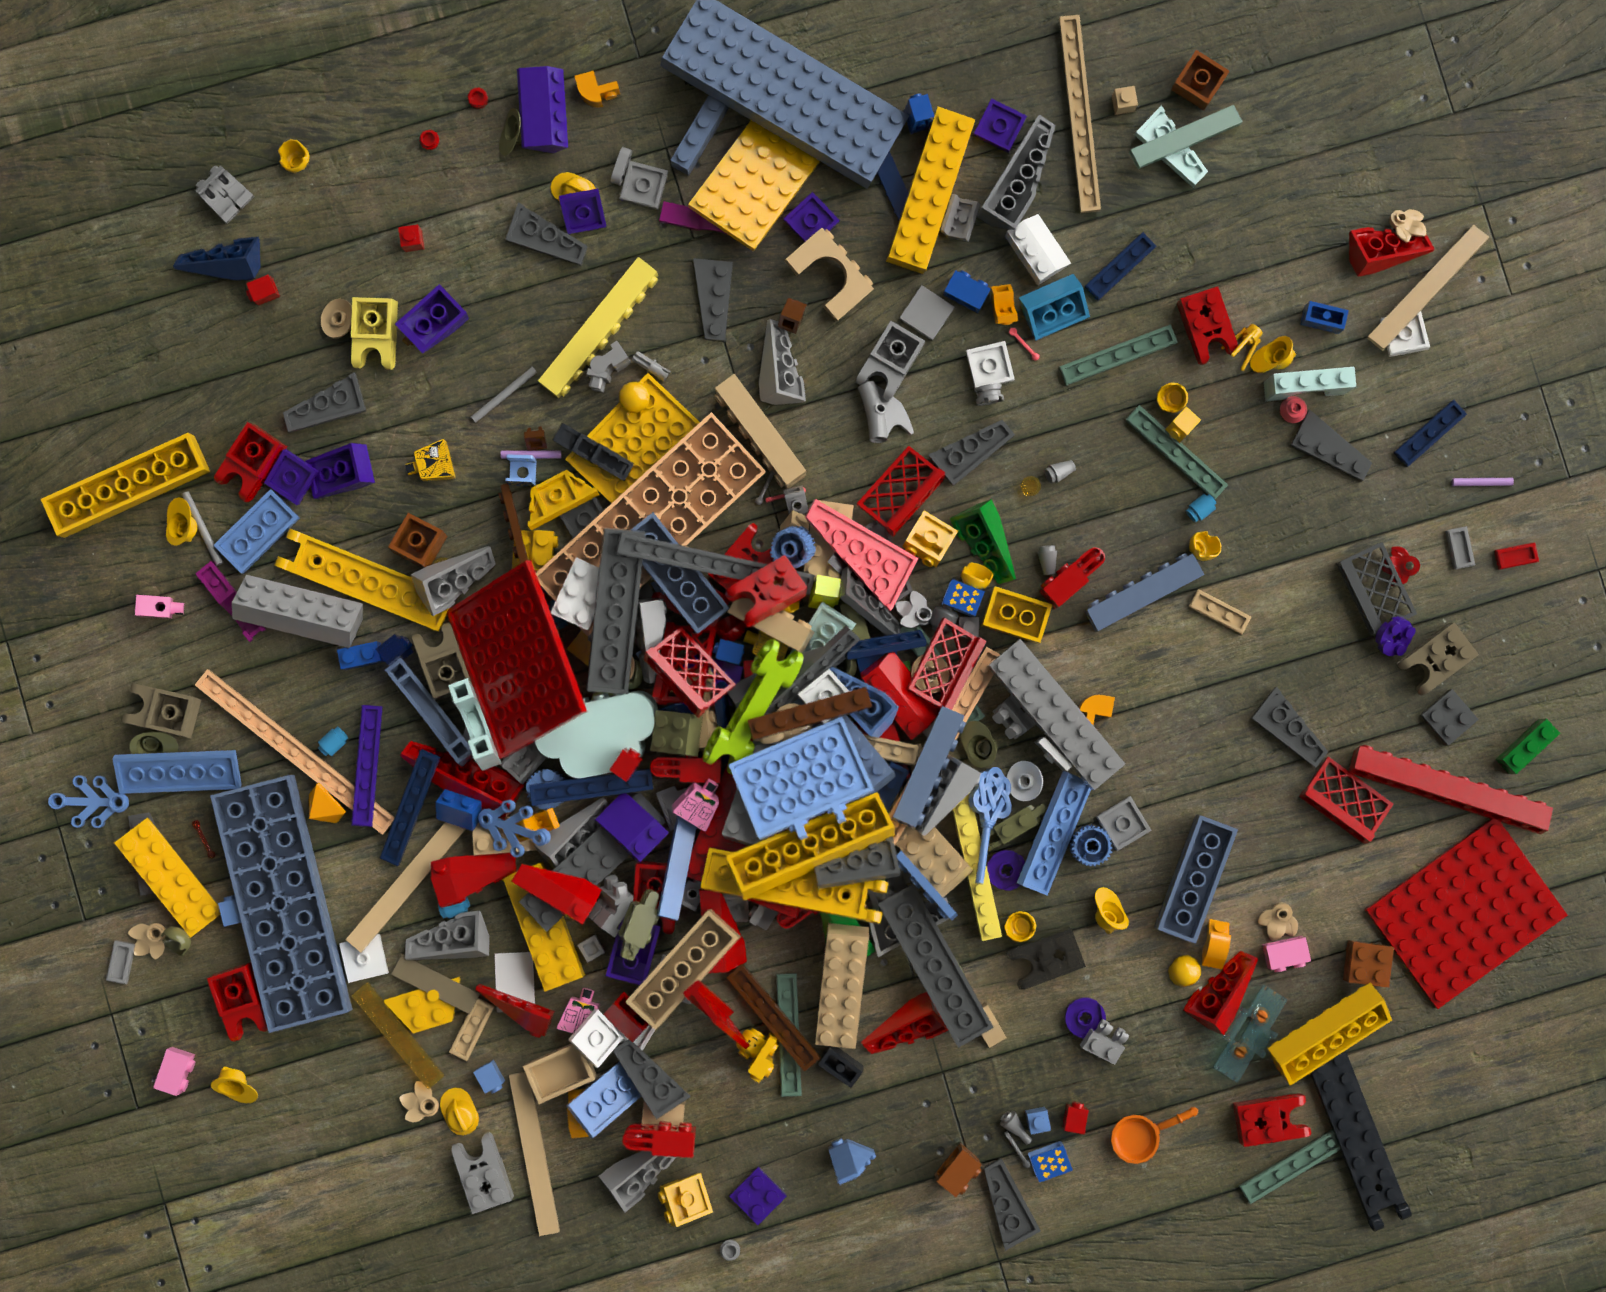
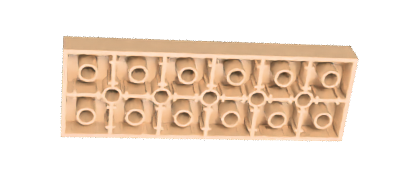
(683, 491)

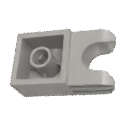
(888, 364)
(481, 1169)

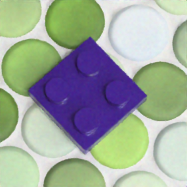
(1000, 125)
(582, 211)
(810, 217)
(291, 477)
(758, 1195)

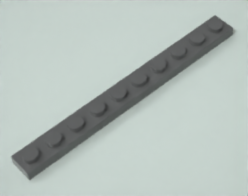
(693, 558)

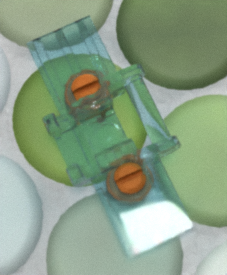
(1256, 1036)

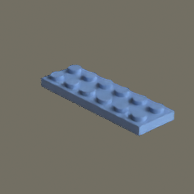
(177, 771)
(1054, 833)

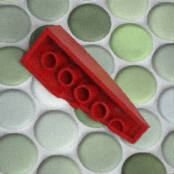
(489, 786)

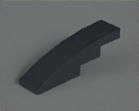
(592, 451)

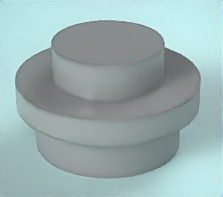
(730, 1250)

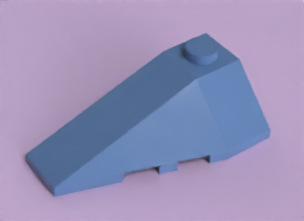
(883, 710)
(849, 1159)

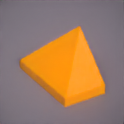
(324, 806)

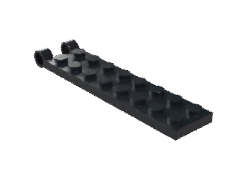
(1358, 1139)

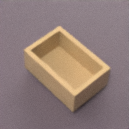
(558, 1072)

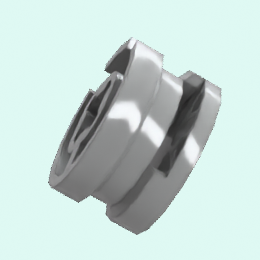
(989, 394)

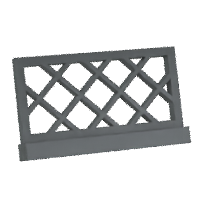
(1359, 592)

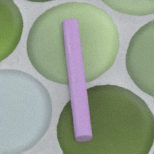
(536, 454)
(1482, 481)

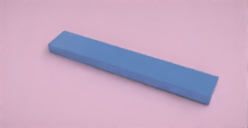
(677, 869)

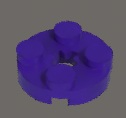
(1404, 632)
(996, 864)
(1075, 1010)

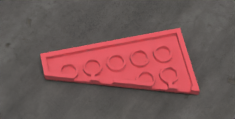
(872, 558)

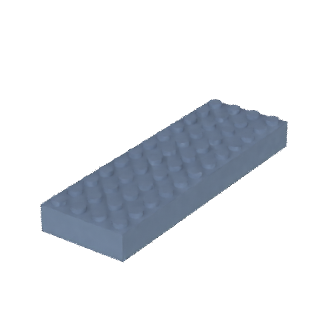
(784, 90)
(281, 903)

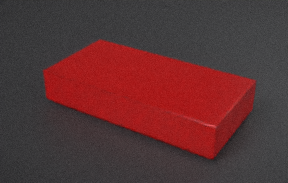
(1516, 556)

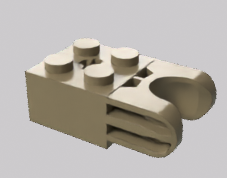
(440, 659)
(1433, 659)
(158, 711)

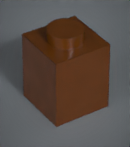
(792, 315)

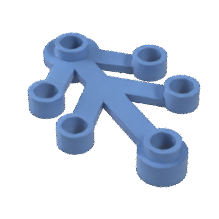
(93, 801)
(510, 827)

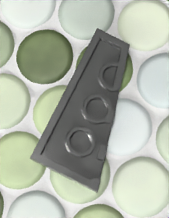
(332, 404)
(1327, 446)
(869, 864)
(654, 1085)

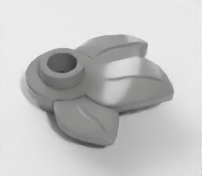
(911, 609)

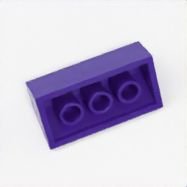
(542, 108)

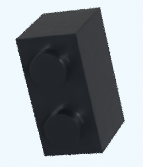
(841, 1065)

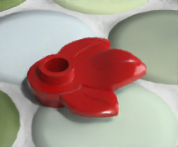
(1400, 558)

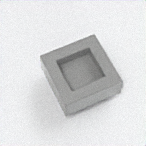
(969, 624)
(591, 948)

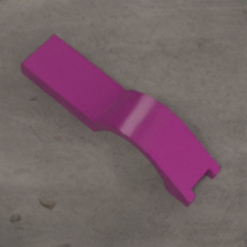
(685, 217)
(224, 595)

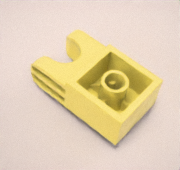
(371, 336)

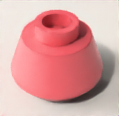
(1293, 409)

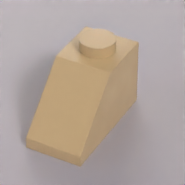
(996, 1034)

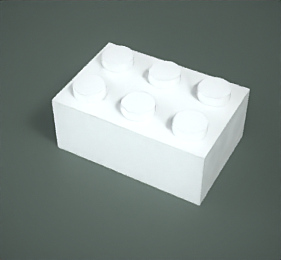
(578, 595)

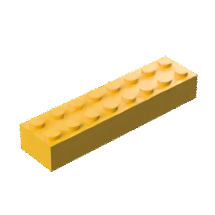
(930, 190)
(125, 485)
(787, 858)

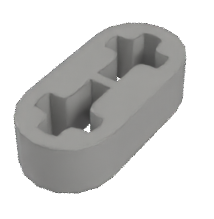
(621, 166)

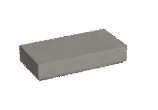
(1460, 548)
(120, 962)

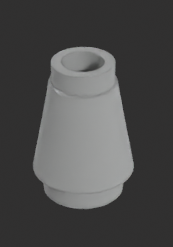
(1059, 471)
(1047, 558)

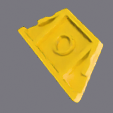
(557, 497)
(421, 1009)

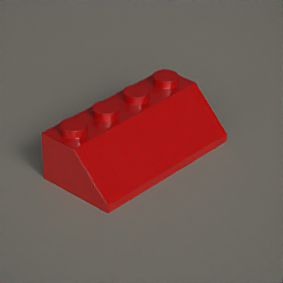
(893, 677)

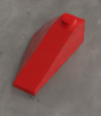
(1379, 250)
(463, 875)
(563, 892)
(737, 953)
(1220, 999)
(526, 1014)
(912, 1021)

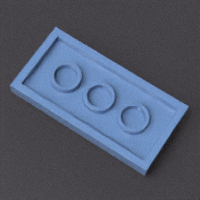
(256, 531)
(930, 892)
(604, 1100)

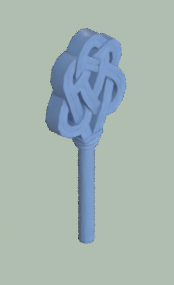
(992, 802)

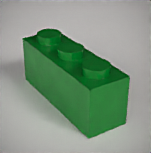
(1527, 746)

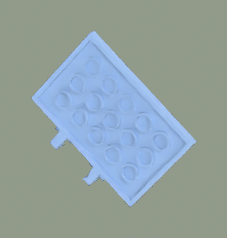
(801, 779)

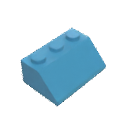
(1054, 306)

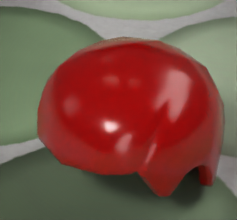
(730, 628)

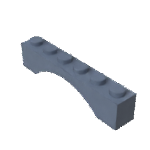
(430, 711)

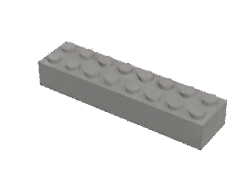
(1056, 714)

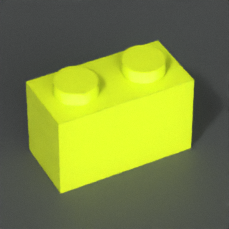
(825, 590)

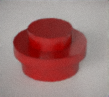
(429, 139)

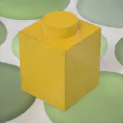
(1182, 424)

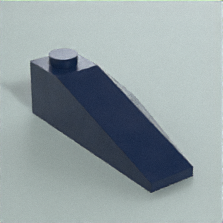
(231, 262)

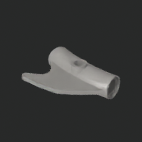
(882, 414)

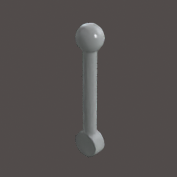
(759, 500)
(1026, 1164)

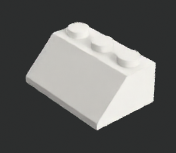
(1037, 249)

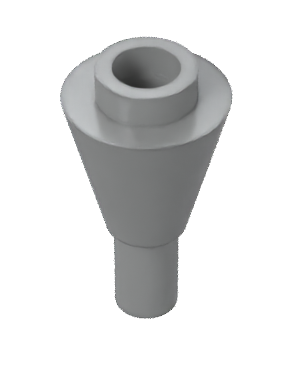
(1012, 1123)

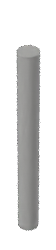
(503, 394)
(202, 529)

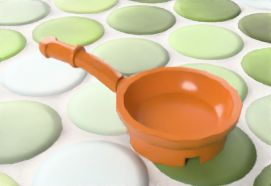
(1137, 1137)

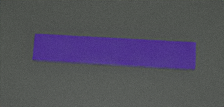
(367, 766)

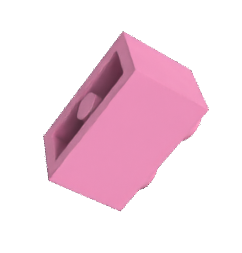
(1286, 953)
(174, 1071)

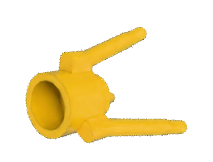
(1249, 336)

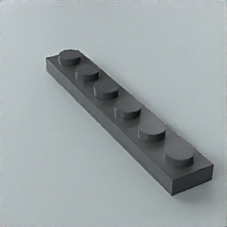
(815, 667)

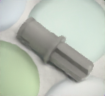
(651, 366)

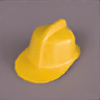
(569, 183)
(1275, 355)
(180, 523)
(1110, 911)
(234, 1085)
(459, 1111)

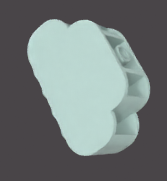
(597, 737)

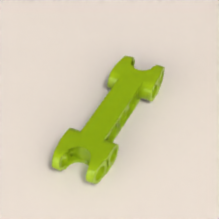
(768, 679)

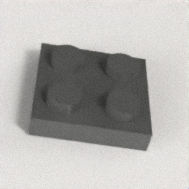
(1449, 717)

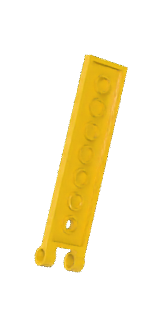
(359, 579)
(799, 892)

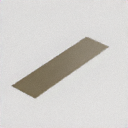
(428, 979)

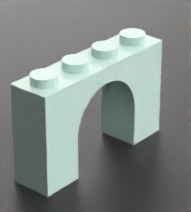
(1331, 381)
(470, 709)

